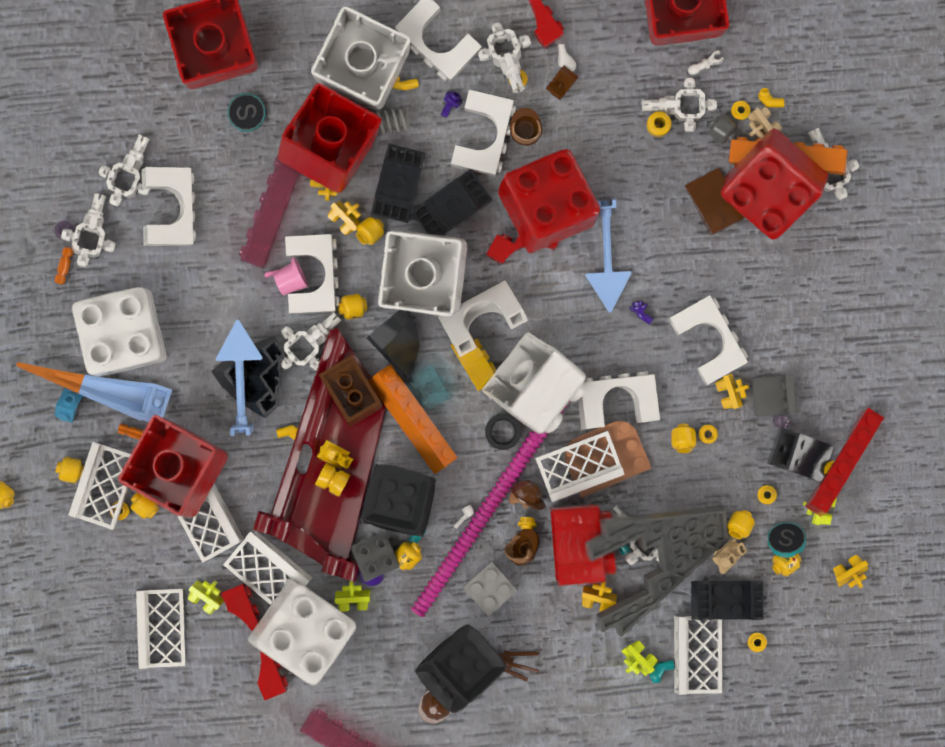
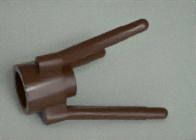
(509, 663)

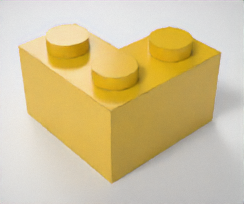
(476, 365)

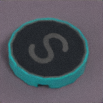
(246, 112)
(786, 539)

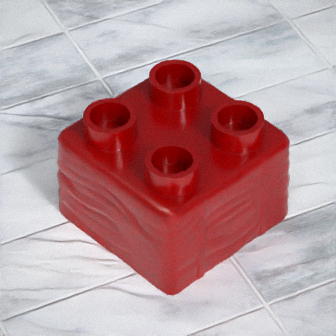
(685, 20)
(210, 42)
(328, 138)
(774, 184)
(548, 200)
(173, 467)
(570, 531)

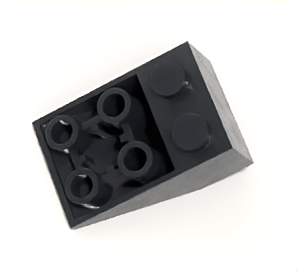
(800, 454)

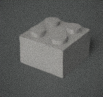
(490, 588)

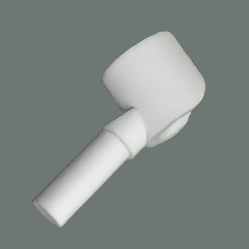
(385, 58)
(468, 511)

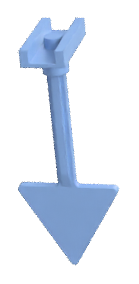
(608, 283)
(238, 348)

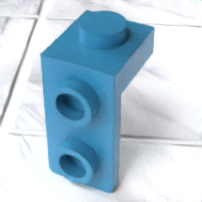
(67, 405)

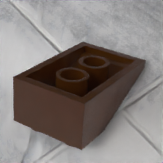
(711, 206)
(350, 391)

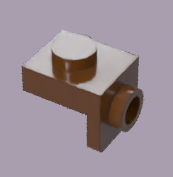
(562, 82)

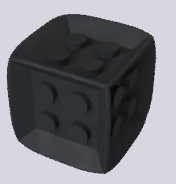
(399, 500)
(460, 669)

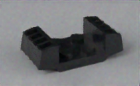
(398, 183)
(452, 204)
(726, 600)

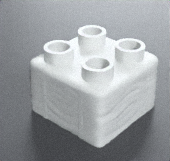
(351, 55)
(423, 273)
(119, 331)
(536, 384)
(302, 632)

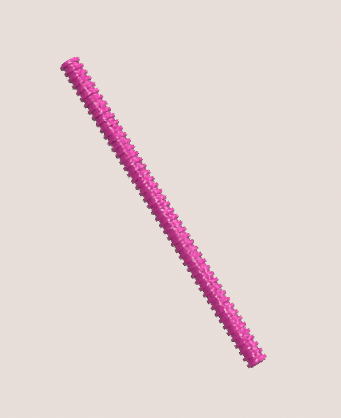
(478, 522)

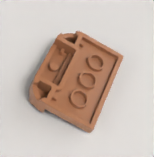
(627, 447)

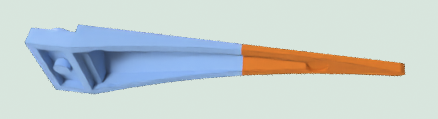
(129, 397)

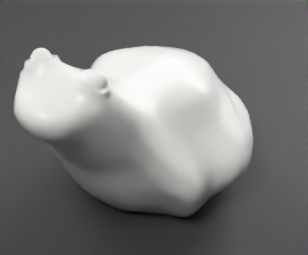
(565, 59)

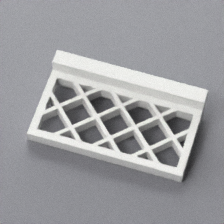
(87, 482)
(584, 482)
(225, 521)
(274, 556)
(143, 628)
(682, 657)

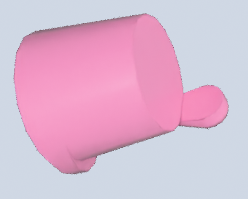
(289, 277)

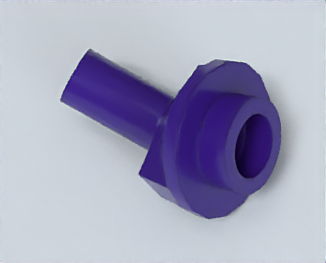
(452, 99)
(639, 307)

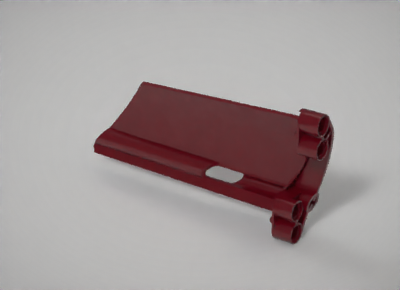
(312, 516)

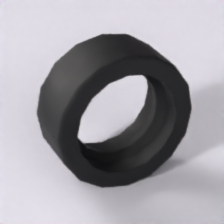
(517, 431)

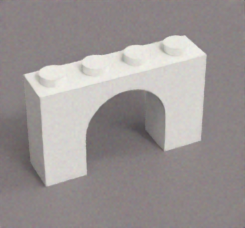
(448, 63)
(486, 160)
(179, 182)
(321, 248)
(496, 299)
(731, 355)
(641, 388)

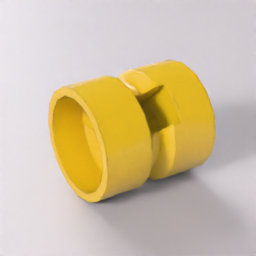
(333, 480)

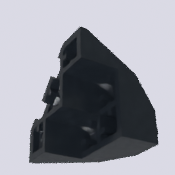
(398, 342)
(260, 377)

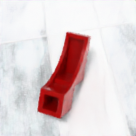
(503, 247)

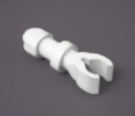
(705, 64)

